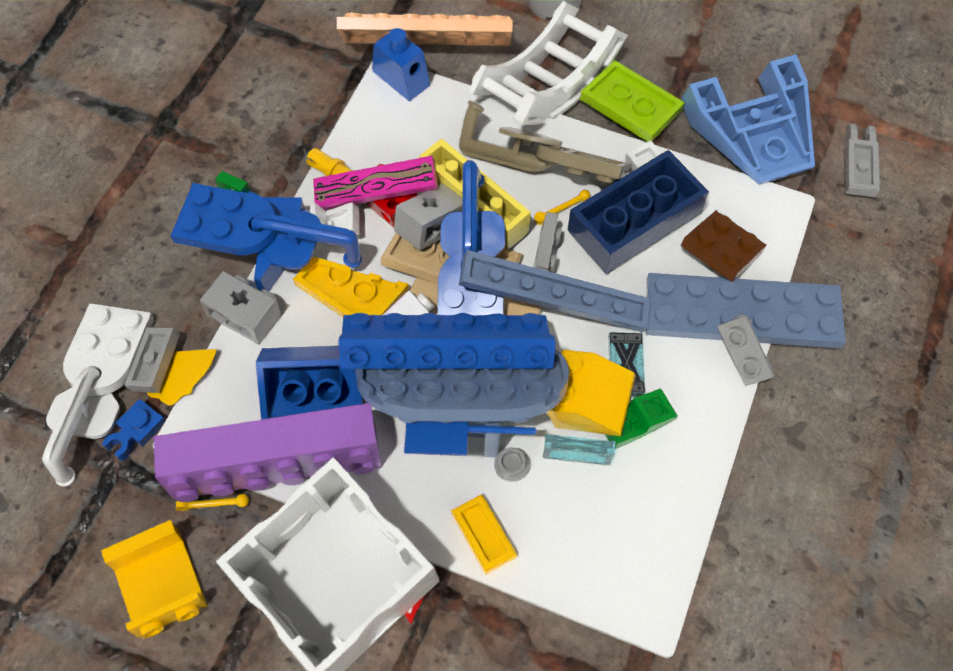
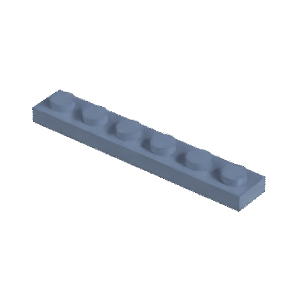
(554, 291)

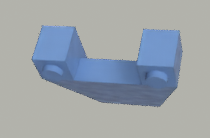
(763, 135)

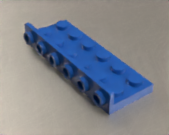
(446, 341)

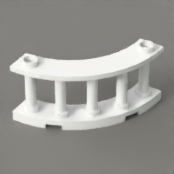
(563, 92)

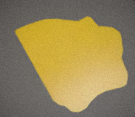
(183, 373)

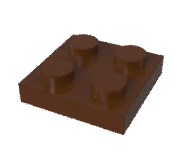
(723, 245)

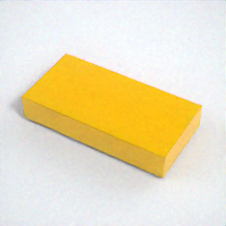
(483, 534)

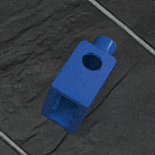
(400, 64)

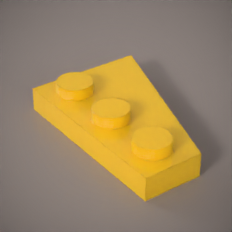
(348, 290)

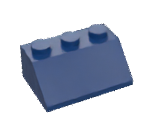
(303, 381)

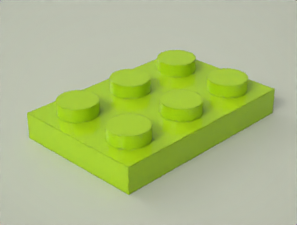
(632, 101)

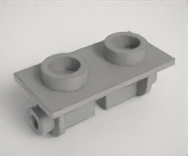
(746, 350)

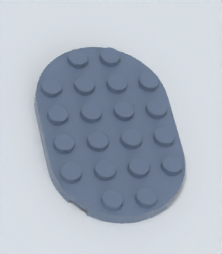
(464, 393)

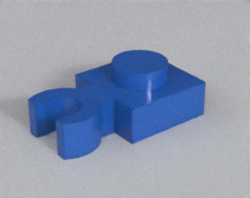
(136, 425)

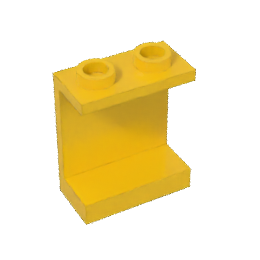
(155, 579)

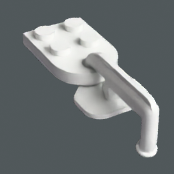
(94, 368)

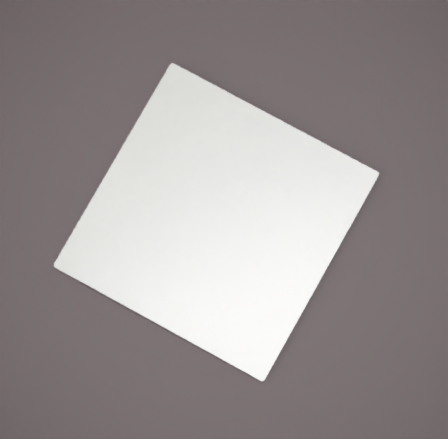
(589, 539)

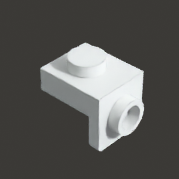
(343, 216)

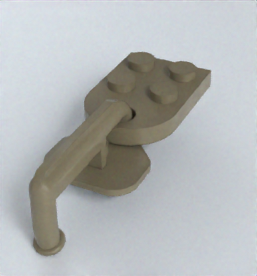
(547, 154)

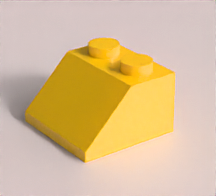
(595, 395)

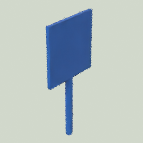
(449, 438)

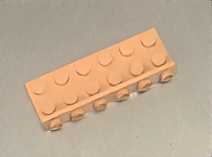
(428, 29)

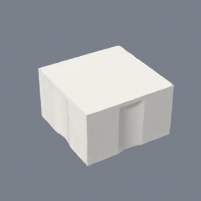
(329, 571)

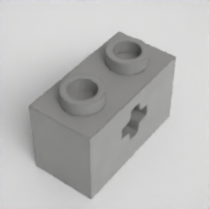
(421, 216)
(241, 307)

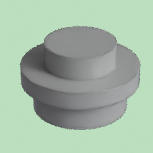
(511, 464)

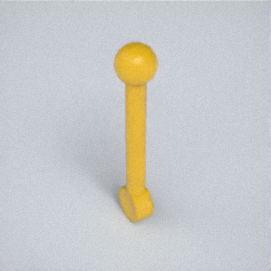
(583, 195)
(241, 501)

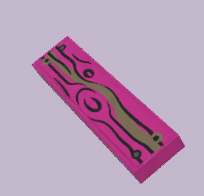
(376, 183)

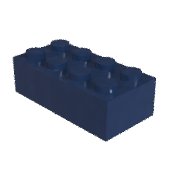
(637, 211)

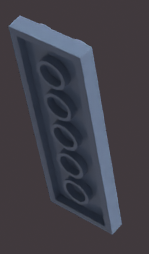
(778, 310)

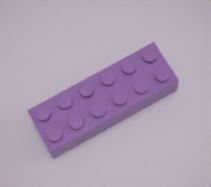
(265, 452)

